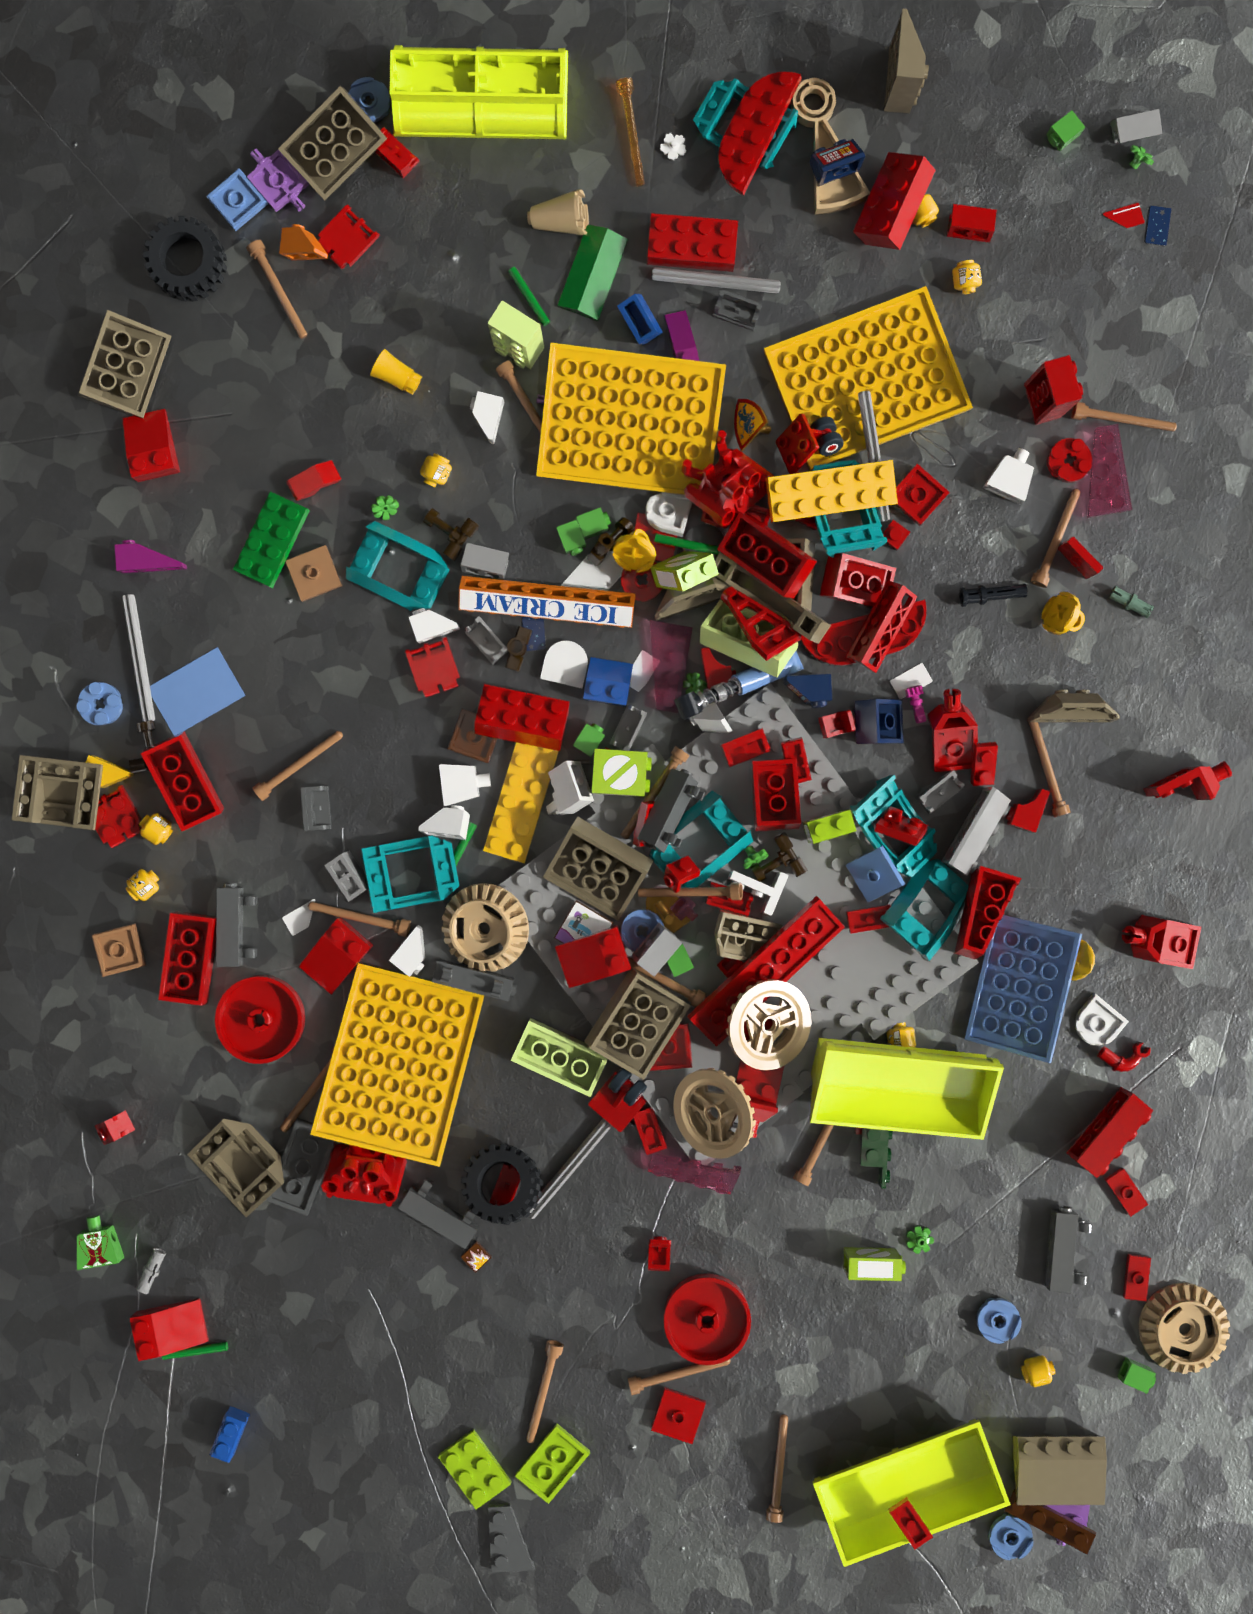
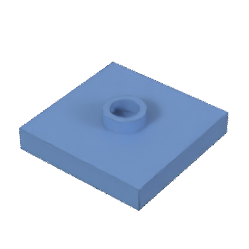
(237, 199)
(875, 874)

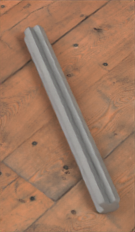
(716, 280)
(871, 440)
(138, 657)
(570, 1166)

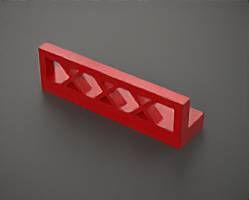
(879, 623)

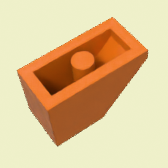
(300, 244)

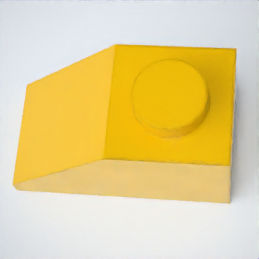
(111, 772)

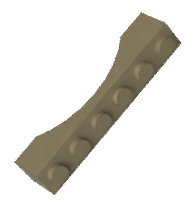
(798, 616)

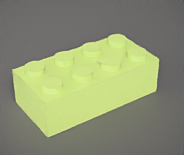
(516, 335)
(725, 635)
(559, 1057)

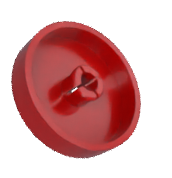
(238, 1025)
(707, 1296)

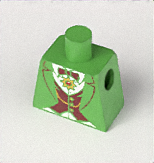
(97, 1245)

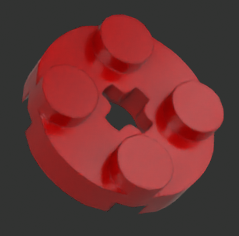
(1063, 471)
(642, 592)

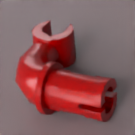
(1120, 1063)

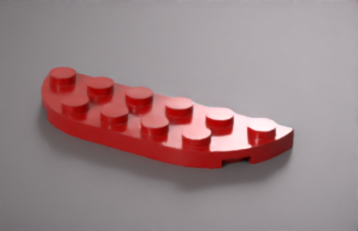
(755, 127)
(842, 635)

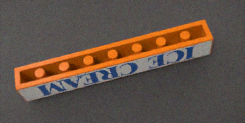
(546, 601)

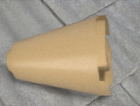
(561, 214)

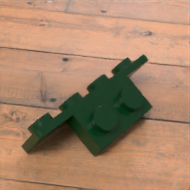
(875, 1152)

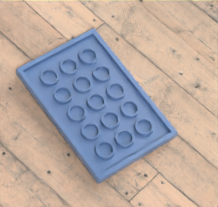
(1023, 988)

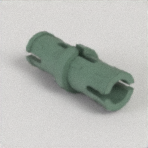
(1131, 601)

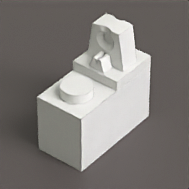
(570, 789)

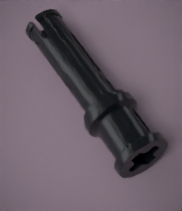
(983, 594)

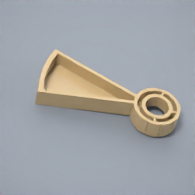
(844, 191)

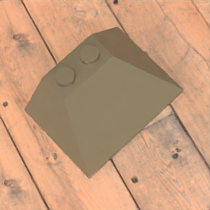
(57, 792)
(239, 1164)

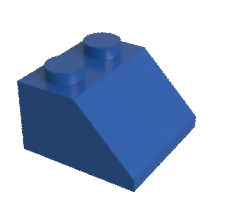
(608, 682)

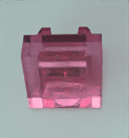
(684, 907)

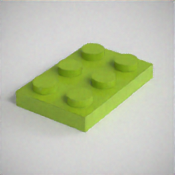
(552, 1463)
(474, 1469)

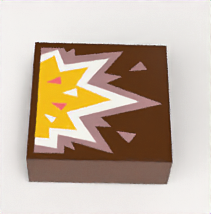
(476, 1256)

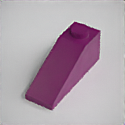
(681, 336)
(136, 558)

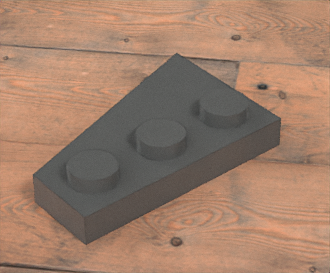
(507, 1545)

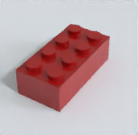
(894, 200)
(692, 242)
(1053, 389)
(767, 555)
(521, 717)
(182, 781)
(188, 958)
(1110, 1132)

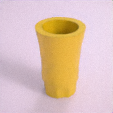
(395, 373)

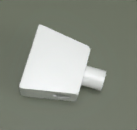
(1011, 477)
(461, 783)

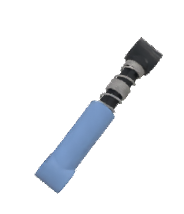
(740, 683)

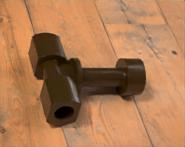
(457, 535)
(606, 542)
(518, 648)
(145, 728)
(786, 857)

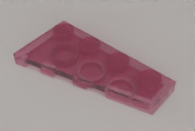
(1108, 479)
(670, 656)
(693, 1172)

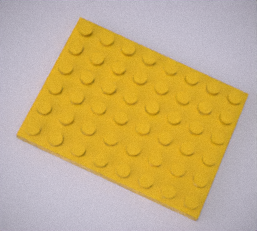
(886, 349)
(628, 418)
(398, 1065)

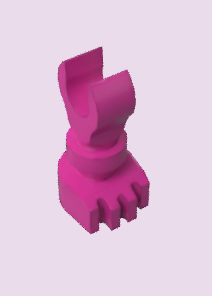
(916, 701)

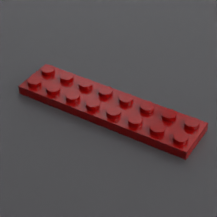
(776, 960)

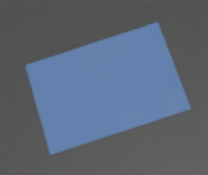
(196, 691)

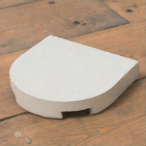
(668, 512)
(565, 664)
(1098, 1022)

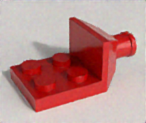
(952, 733)
(1202, 780)
(1163, 941)
(762, 1089)

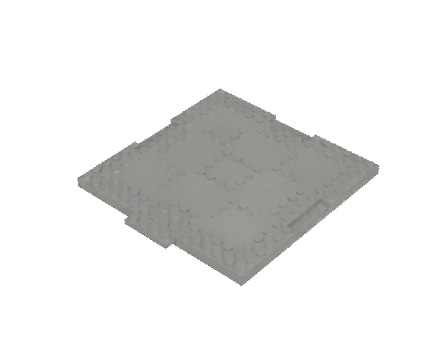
(852, 985)

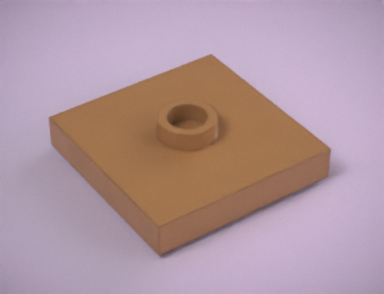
(313, 573)
(118, 950)

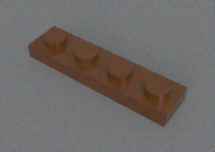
(1053, 1524)

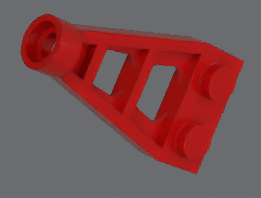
(771, 642)

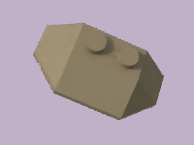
(677, 602)
(1074, 708)
(741, 935)

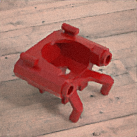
(735, 494)
(363, 1175)

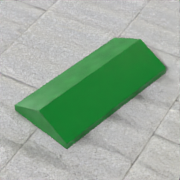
(593, 272)

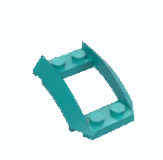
(717, 102)
(852, 538)
(370, 554)
(875, 803)
(723, 822)
(378, 877)
(908, 927)

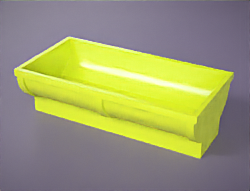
(479, 92)
(903, 1088)
(943, 1476)

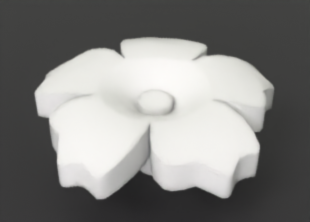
(673, 146)

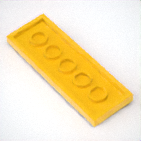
(831, 491)
(520, 802)

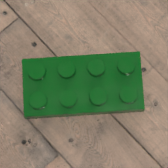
(271, 539)

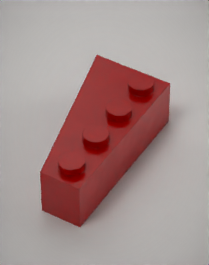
(983, 909)

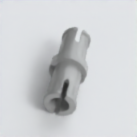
(150, 1270)

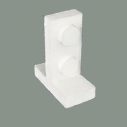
(760, 889)

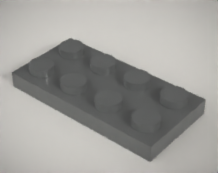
(302, 1168)

